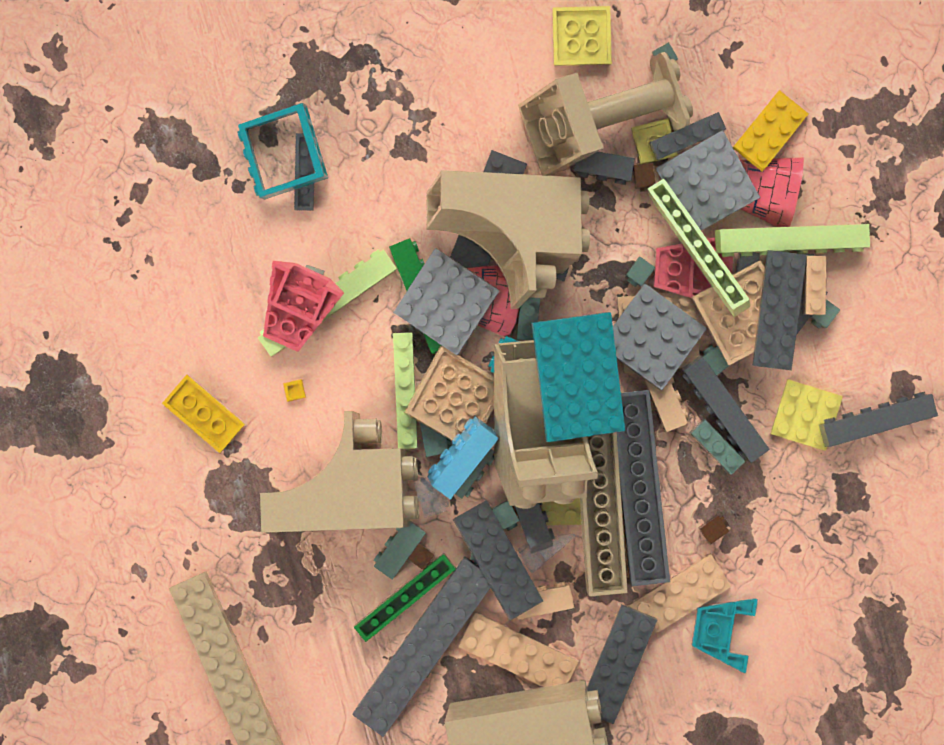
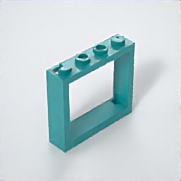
(312, 143)

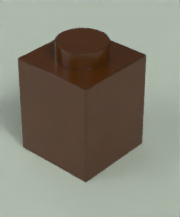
(644, 176)
(714, 528)
(421, 556)

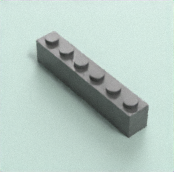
(725, 409)
(878, 420)

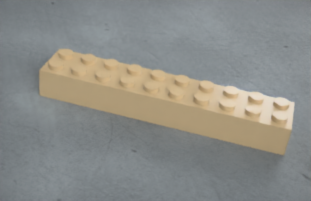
(603, 521)
(224, 662)

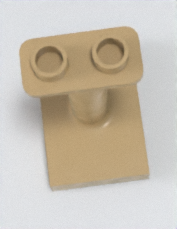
(566, 125)

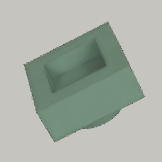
(667, 49)

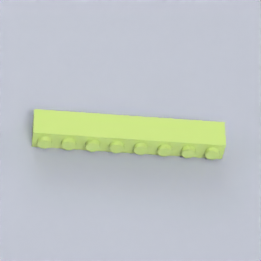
(792, 239)
(699, 248)
(352, 284)

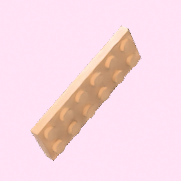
(683, 593)
(517, 652)

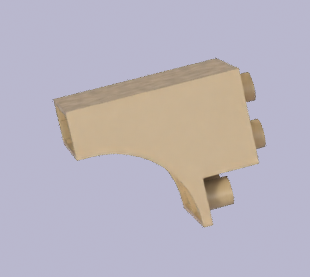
(519, 219)
(526, 463)
(352, 491)
(529, 717)

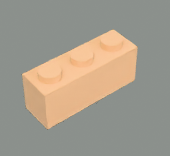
(814, 286)
(668, 406)
(554, 600)

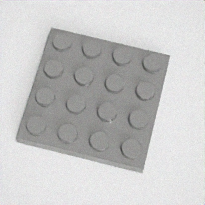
(709, 180)
(446, 301)
(655, 336)

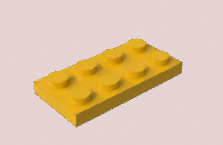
(770, 130)
(203, 413)

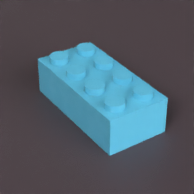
(462, 457)

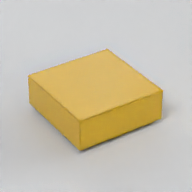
(294, 390)

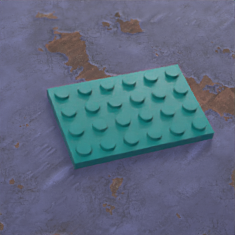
(578, 376)

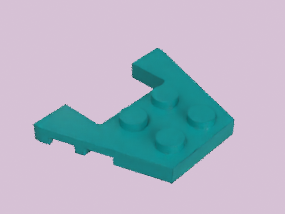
(714, 630)

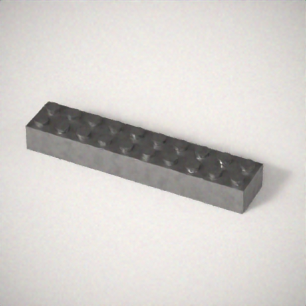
(641, 493)
(422, 647)

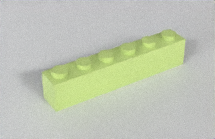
(404, 389)

